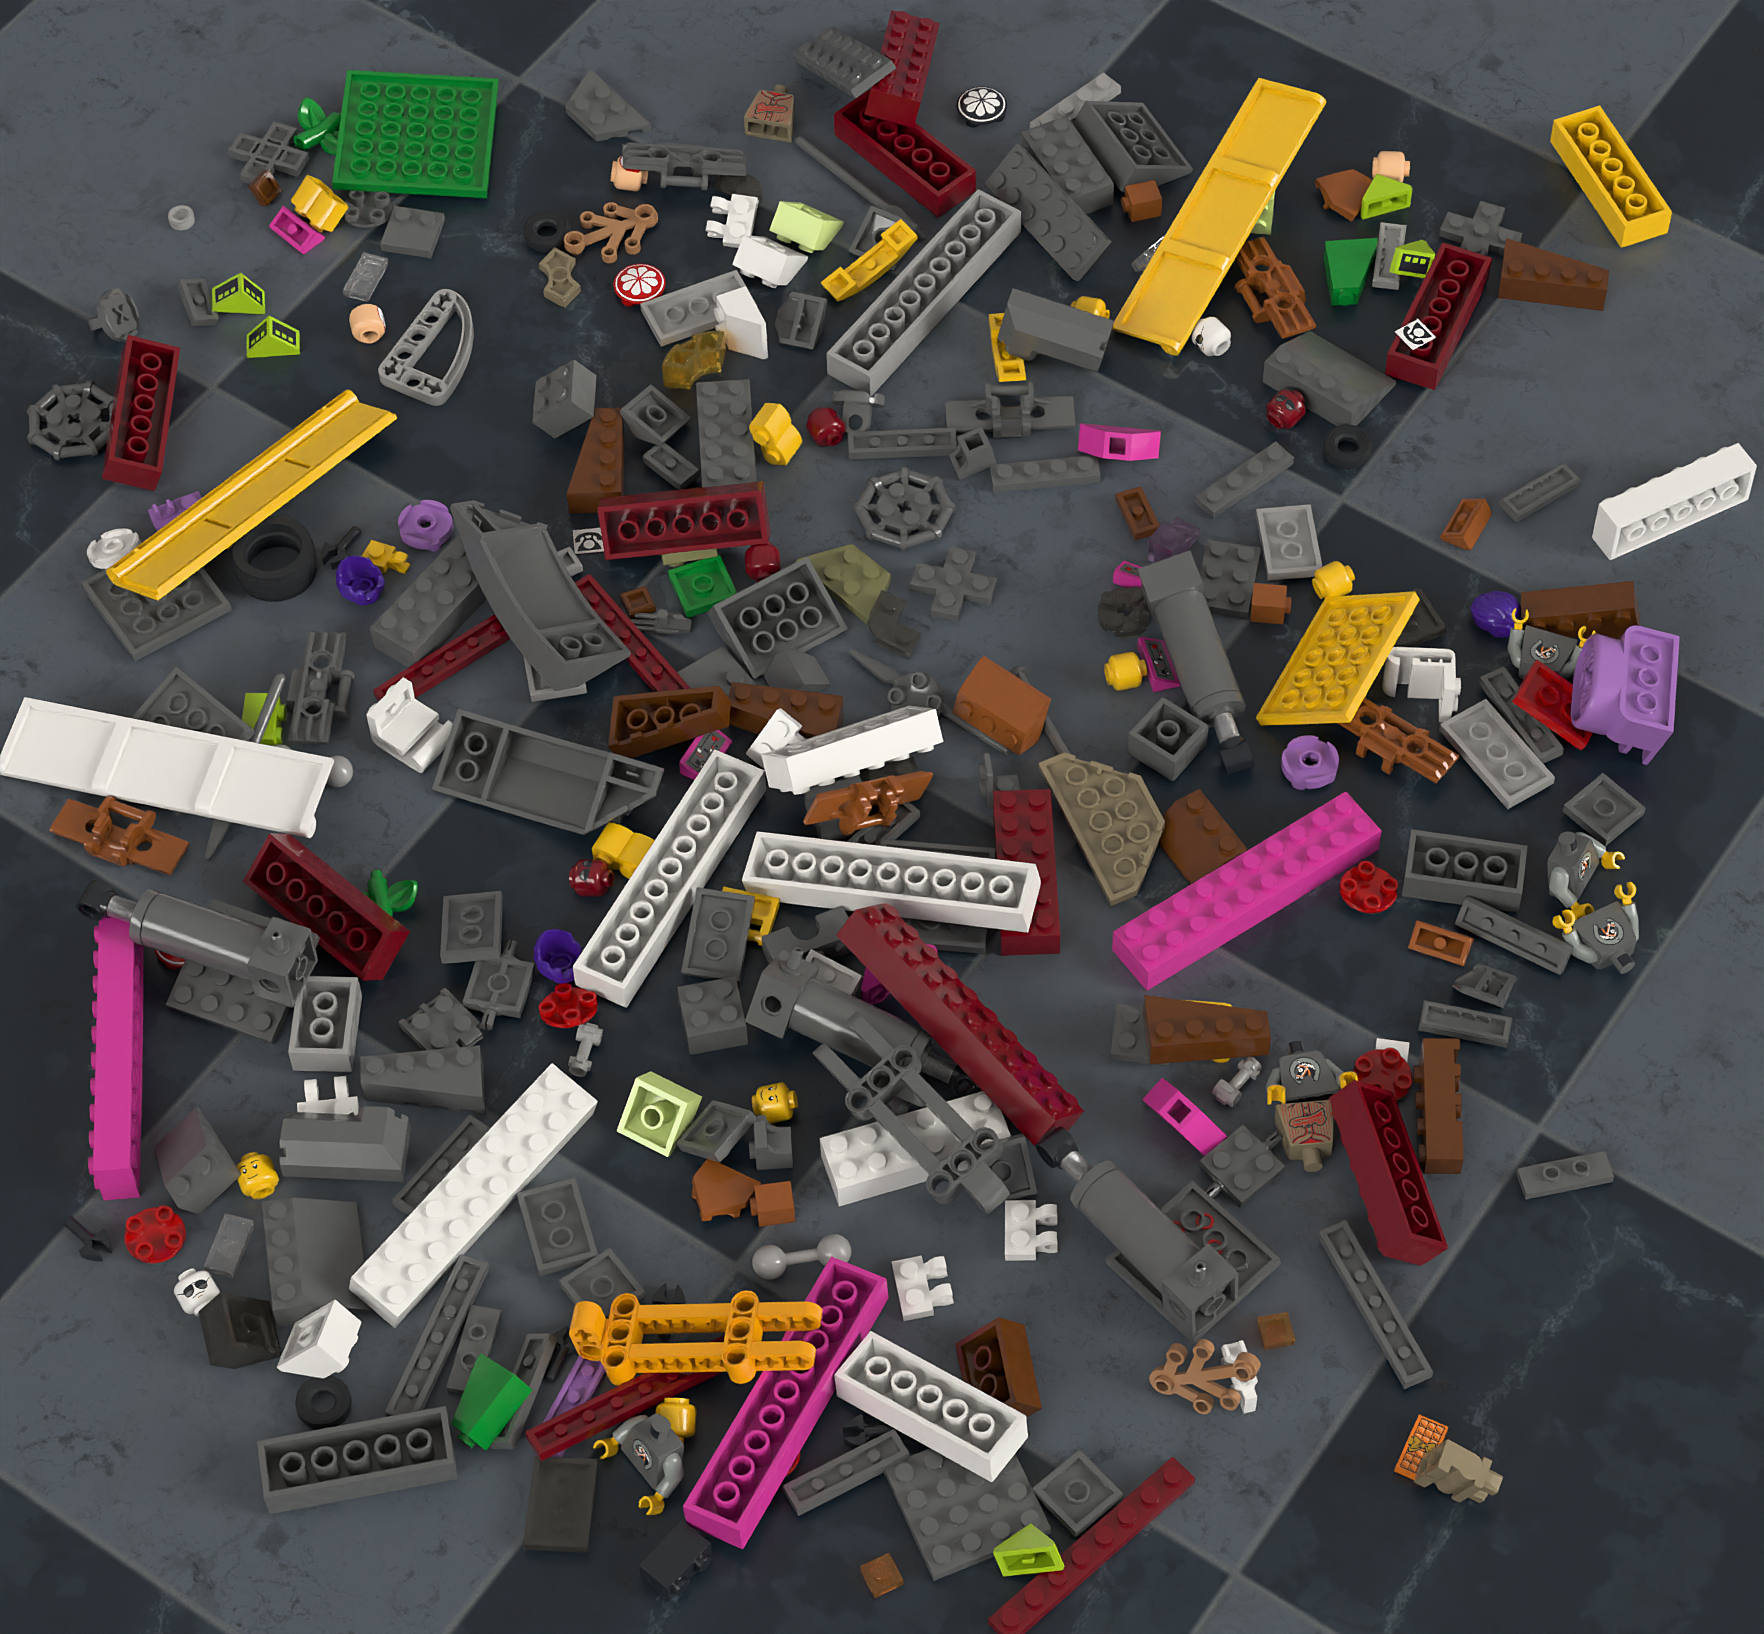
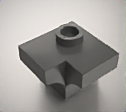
(972, 453)
(771, 1145)

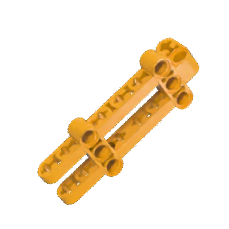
(622, 1354)

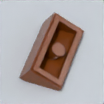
(1467, 523)
(1440, 943)

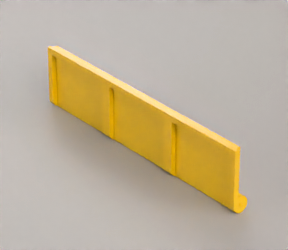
(1219, 214)
(248, 496)

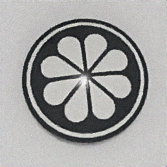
(981, 106)

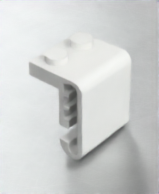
(1428, 675)
(407, 727)

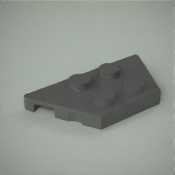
(603, 110)

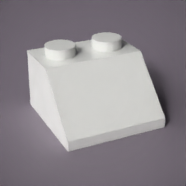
(768, 260)
(741, 323)
(320, 1342)

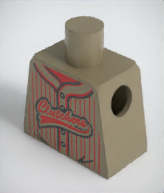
(771, 115)
(1306, 1131)

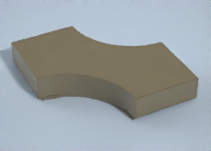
(561, 285)

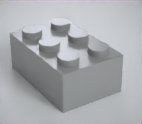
(325, 1025)

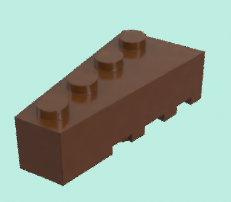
(1550, 278)
(600, 463)
(1599, 607)
(756, 704)
(665, 718)
(1202, 1031)
(1439, 1106)

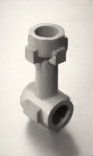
(588, 1036)
(1229, 1092)

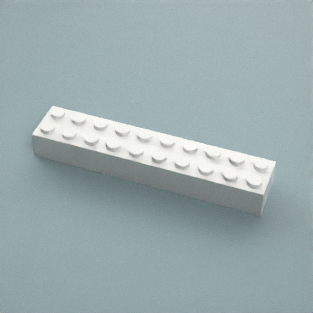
(668, 877)
(912, 881)
(472, 1195)

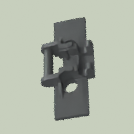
(643, 157)
(1013, 420)
(308, 687)

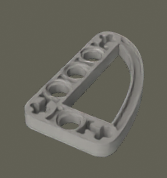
(404, 367)

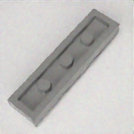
(1099, 89)

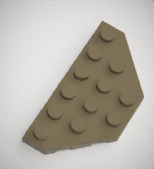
(1110, 820)

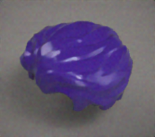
(359, 580)
(1493, 612)
(556, 954)

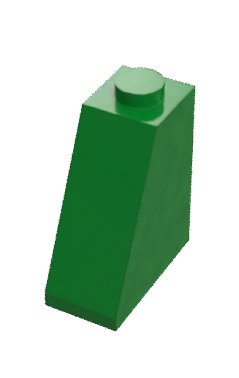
(1348, 268)
(488, 1403)

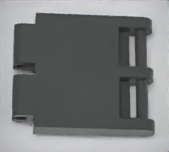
(442, 1024)

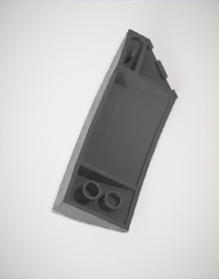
(536, 596)
(540, 775)

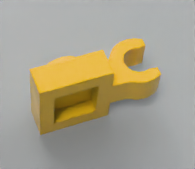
(386, 557)

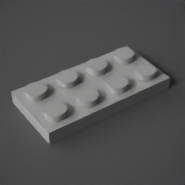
(688, 309)
(1496, 753)

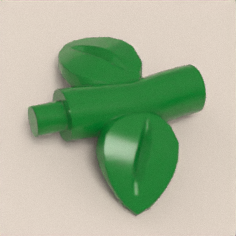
(317, 127)
(393, 899)

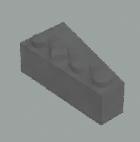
(427, 1078)

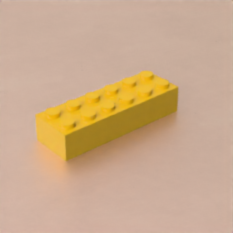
(1610, 176)

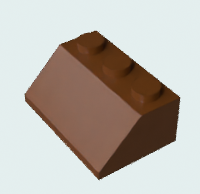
(1002, 706)

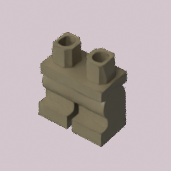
(1458, 1472)

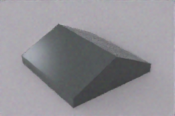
(870, 232)
(653, 416)

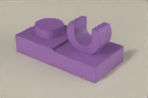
(167, 512)

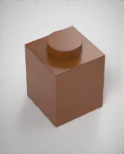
(1142, 201)
(1269, 603)
(773, 1204)

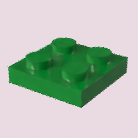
(701, 585)

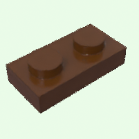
(1137, 512)

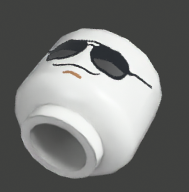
(1211, 336)
(195, 1290)

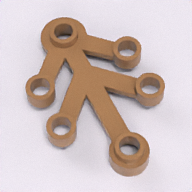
(641, 218)
(1169, 1381)

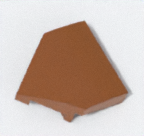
(1344, 191)
(721, 1190)

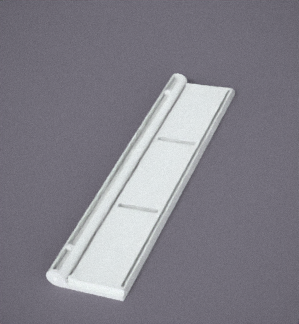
(166, 767)

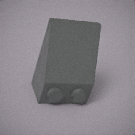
(195, 1163)

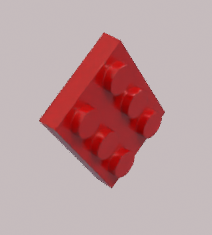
(1549, 700)

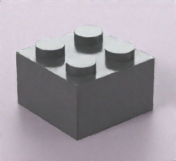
(564, 399)
(1167, 739)
(712, 1015)

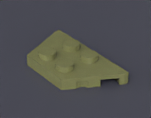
(851, 578)

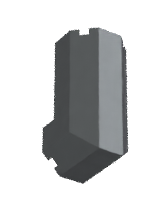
(1053, 329)
(346, 1145)

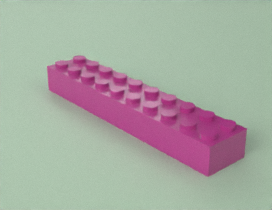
(1246, 890)
(117, 1061)
(784, 1409)

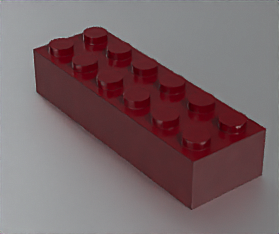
(910, 46)
(907, 157)
(1444, 308)
(141, 413)
(684, 520)
(1026, 835)
(329, 905)
(1387, 1173)

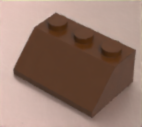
(1198, 837)
(1000, 1364)

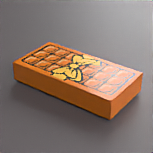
(1423, 1437)

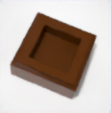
(265, 188)
(637, 601)

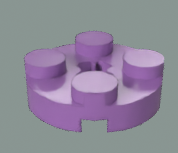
(430, 537)
(1307, 776)

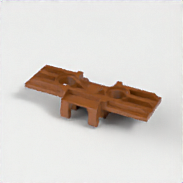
(1280, 283)
(1399, 742)
(856, 801)
(116, 843)

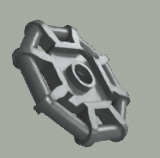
(67, 410)
(900, 496)

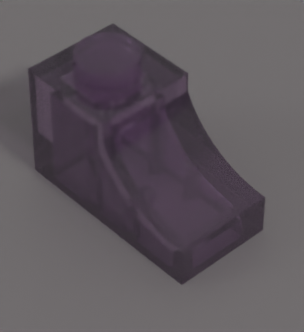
(1172, 539)

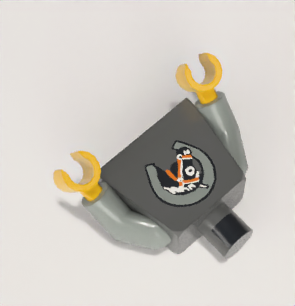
(1551, 649)
(1572, 867)
(1605, 934)
(1305, 1077)
(653, 1451)

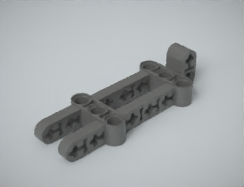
(979, 1180)

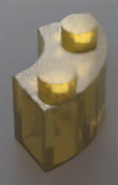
(694, 359)

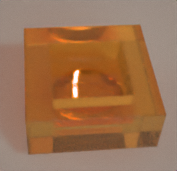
(1275, 1331)
(881, 1575)

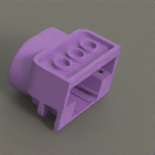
(1627, 688)

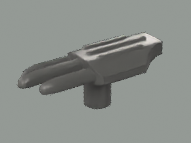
(664, 622)

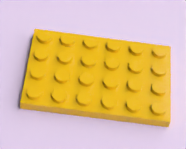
(1337, 659)

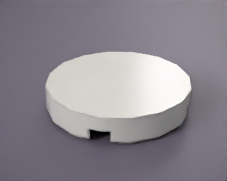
(112, 547)

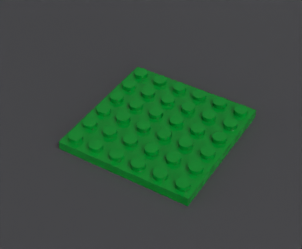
(416, 134)

